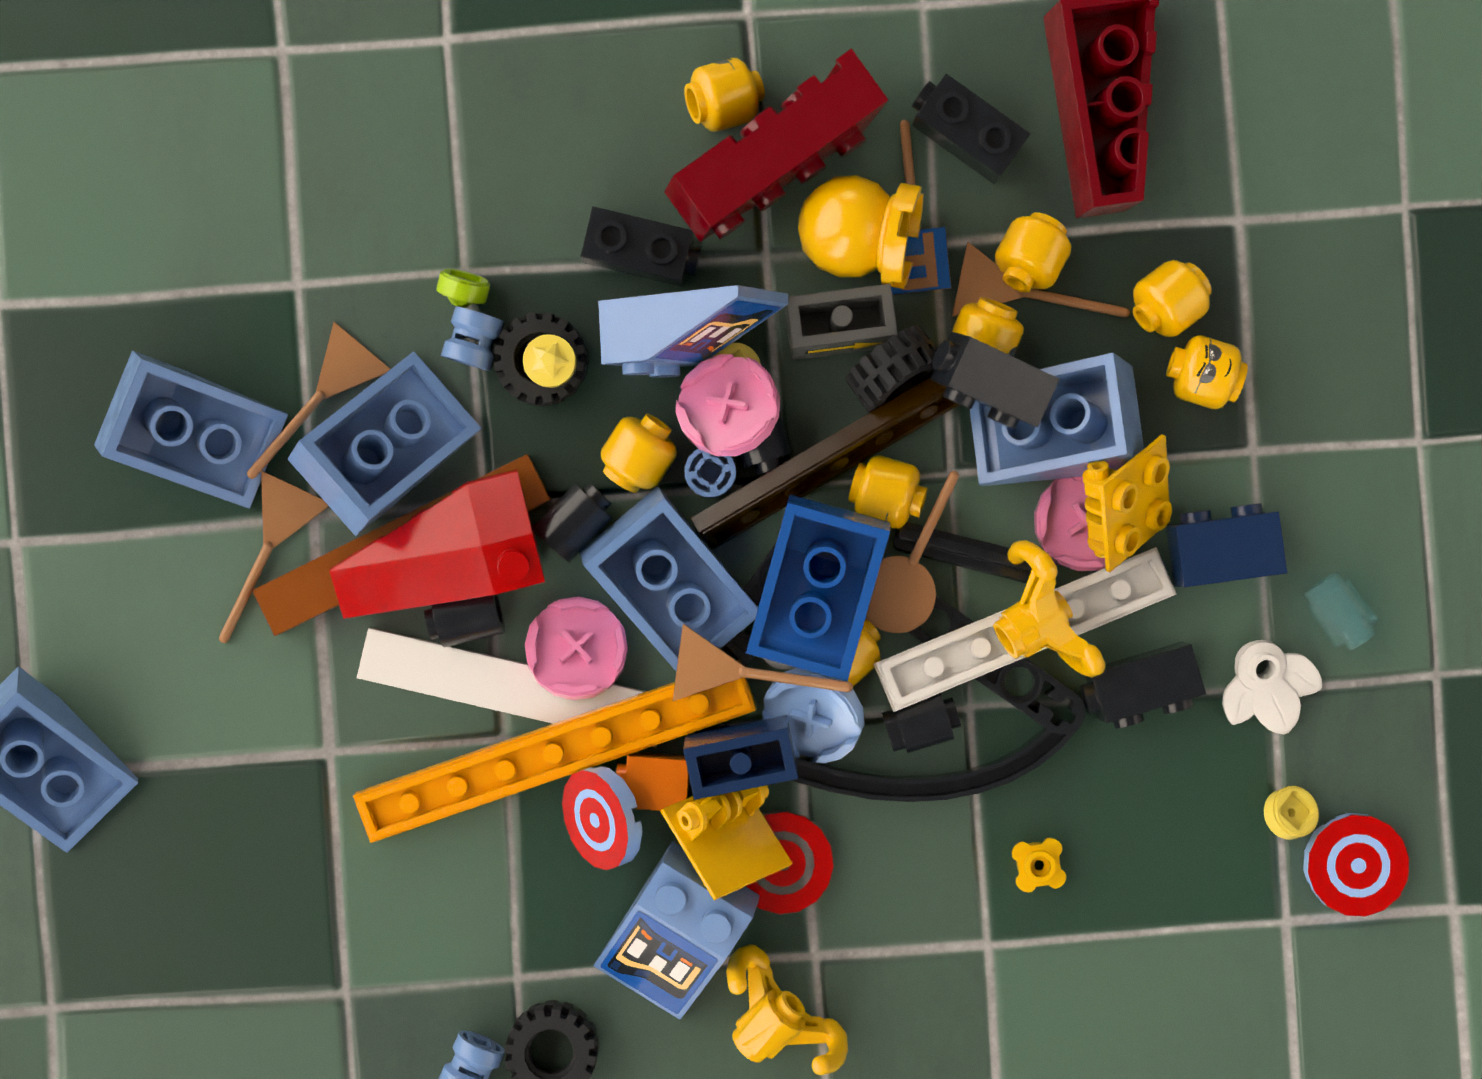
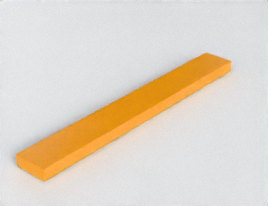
(545, 755)

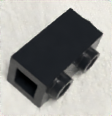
(968, 127)
(640, 247)
(993, 378)
(1143, 683)

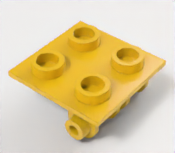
(1127, 503)
(727, 839)

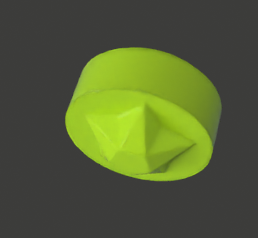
(463, 287)

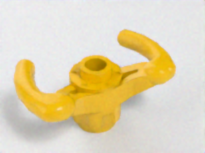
(1043, 616)
(778, 1016)

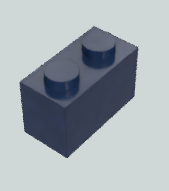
(1226, 548)
(740, 757)

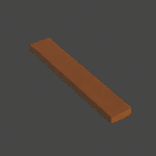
(309, 588)

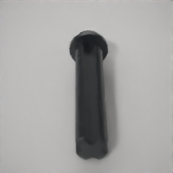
(963, 552)

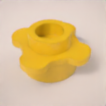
(1028, 854)

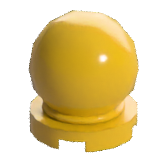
(858, 228)

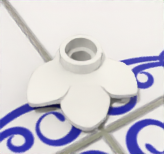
(1274, 692)

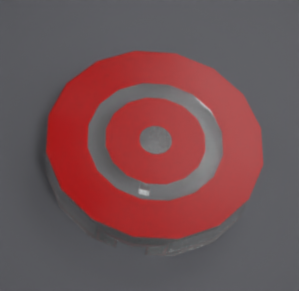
(811, 870)

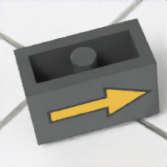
(840, 321)

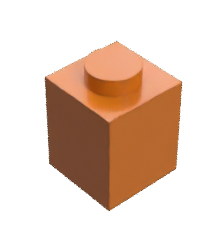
(655, 779)

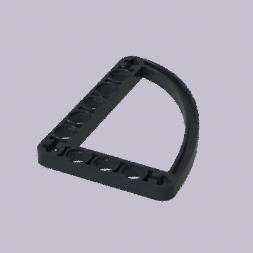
(952, 784)

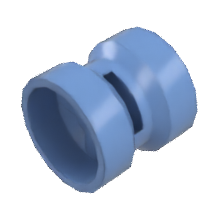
(476, 327)
(713, 478)
(473, 1057)

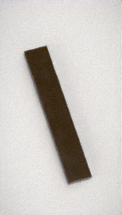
(822, 462)

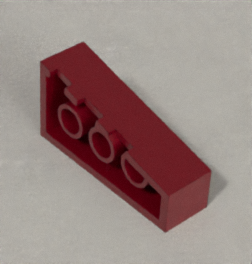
(1103, 96)
(777, 149)

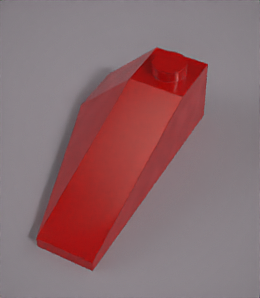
(454, 551)

